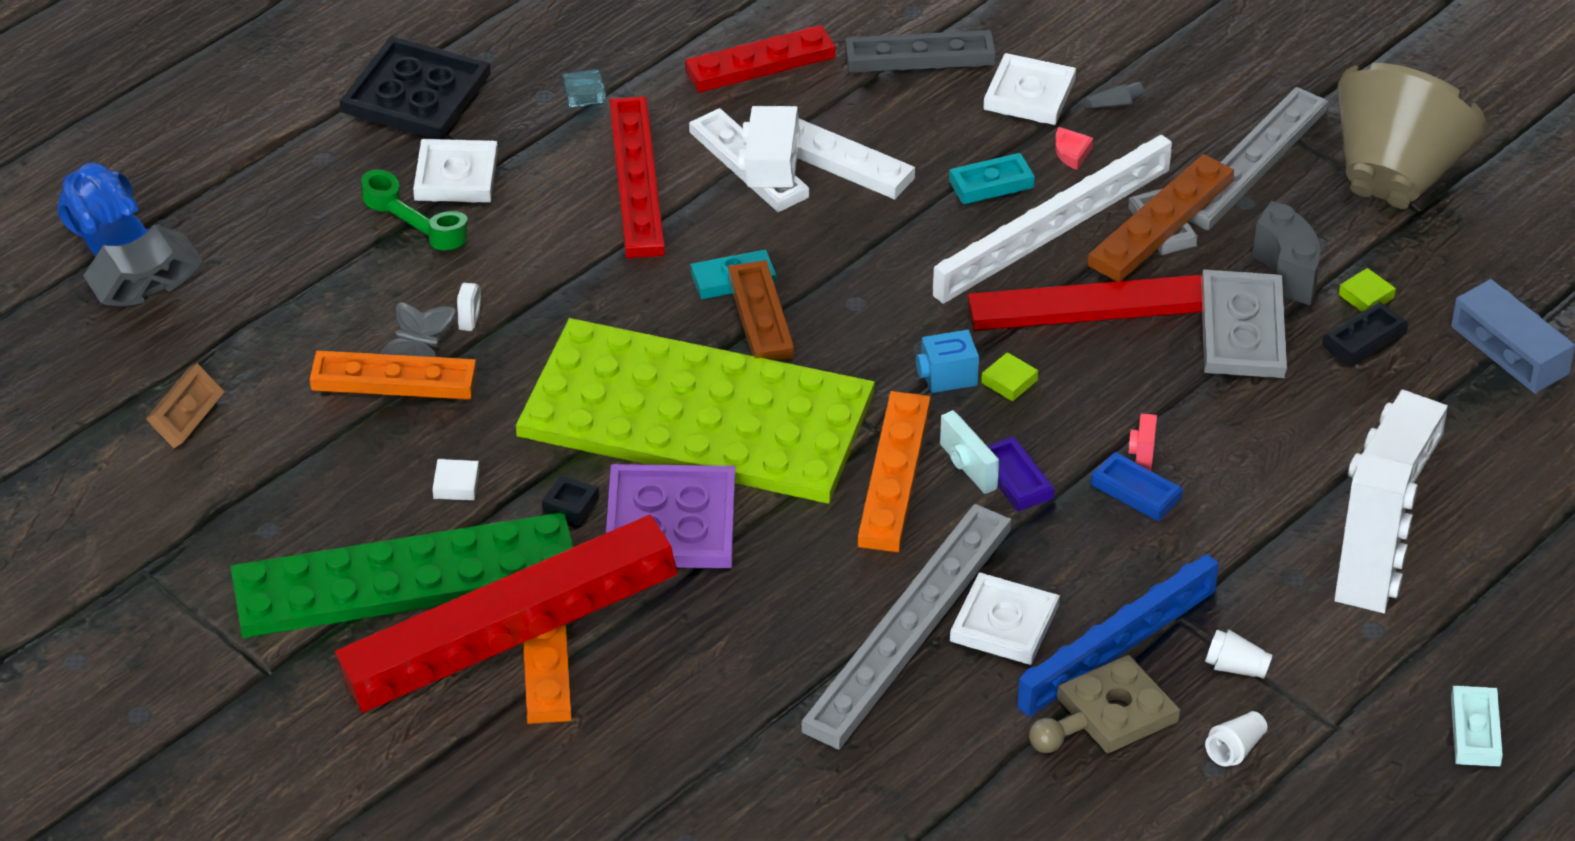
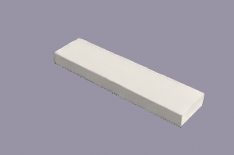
(724, 140)

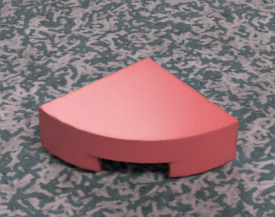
(1072, 147)

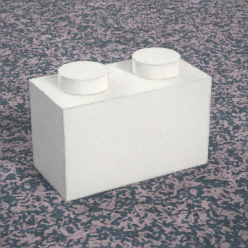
(771, 146)

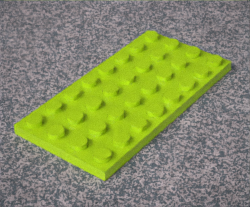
(697, 406)

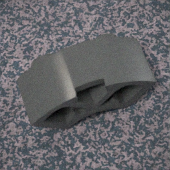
(1288, 249)
(143, 267)

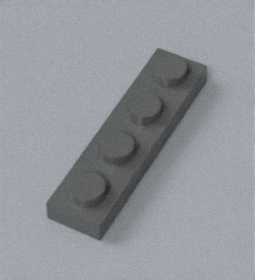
(919, 51)

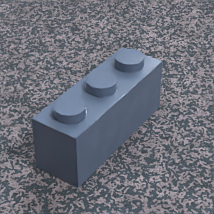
(1513, 335)

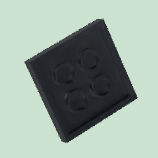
(415, 88)

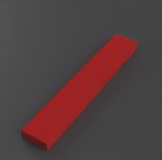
(636, 177)
(1085, 302)

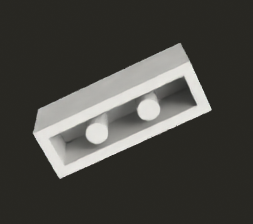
(1406, 432)

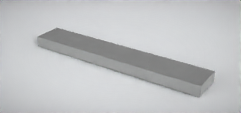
(1263, 149)

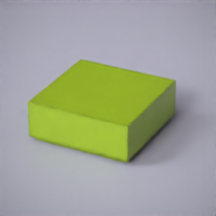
(1366, 290)
(1009, 376)

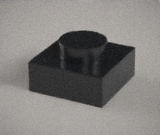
(571, 498)

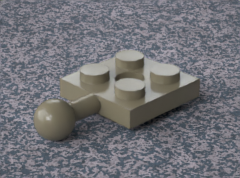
(1108, 724)

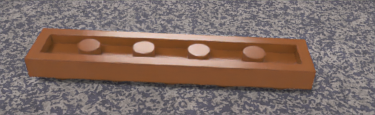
(1160, 218)

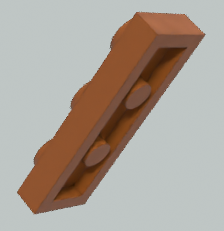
(760, 311)

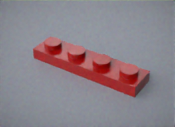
(760, 58)

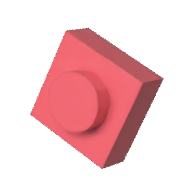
(1143, 440)

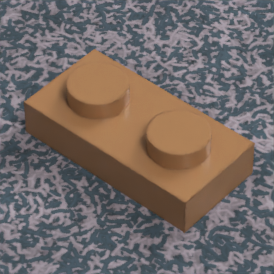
(185, 405)

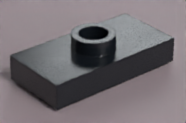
(1365, 334)

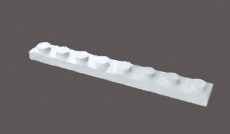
(1051, 219)

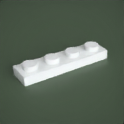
(853, 161)

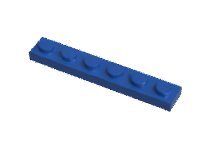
(1119, 633)

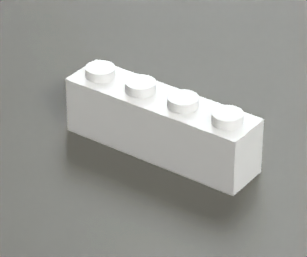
(1374, 533)

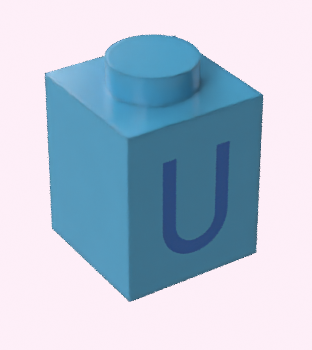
(948, 361)

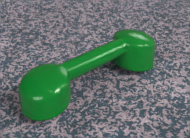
(382, 193)

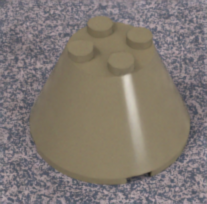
(1402, 130)

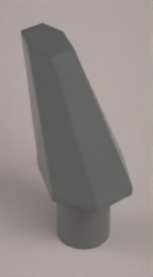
(1115, 97)

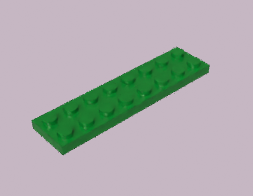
(389, 574)

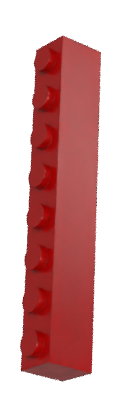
(506, 613)

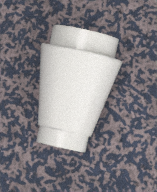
(1237, 655)
(1235, 738)

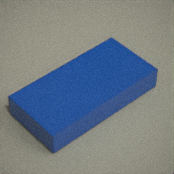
(1136, 486)

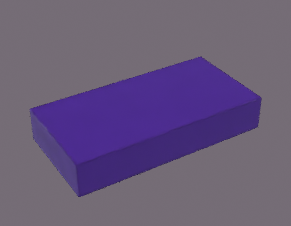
(1019, 476)

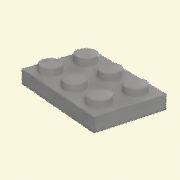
(1243, 324)

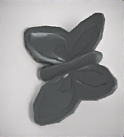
(417, 329)

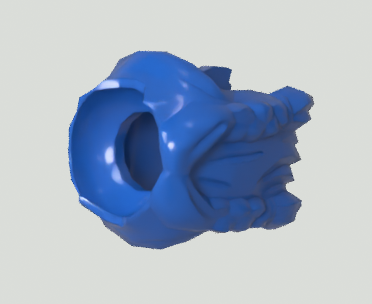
(99, 207)

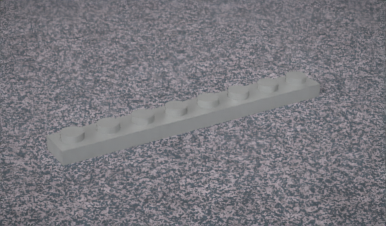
(905, 627)

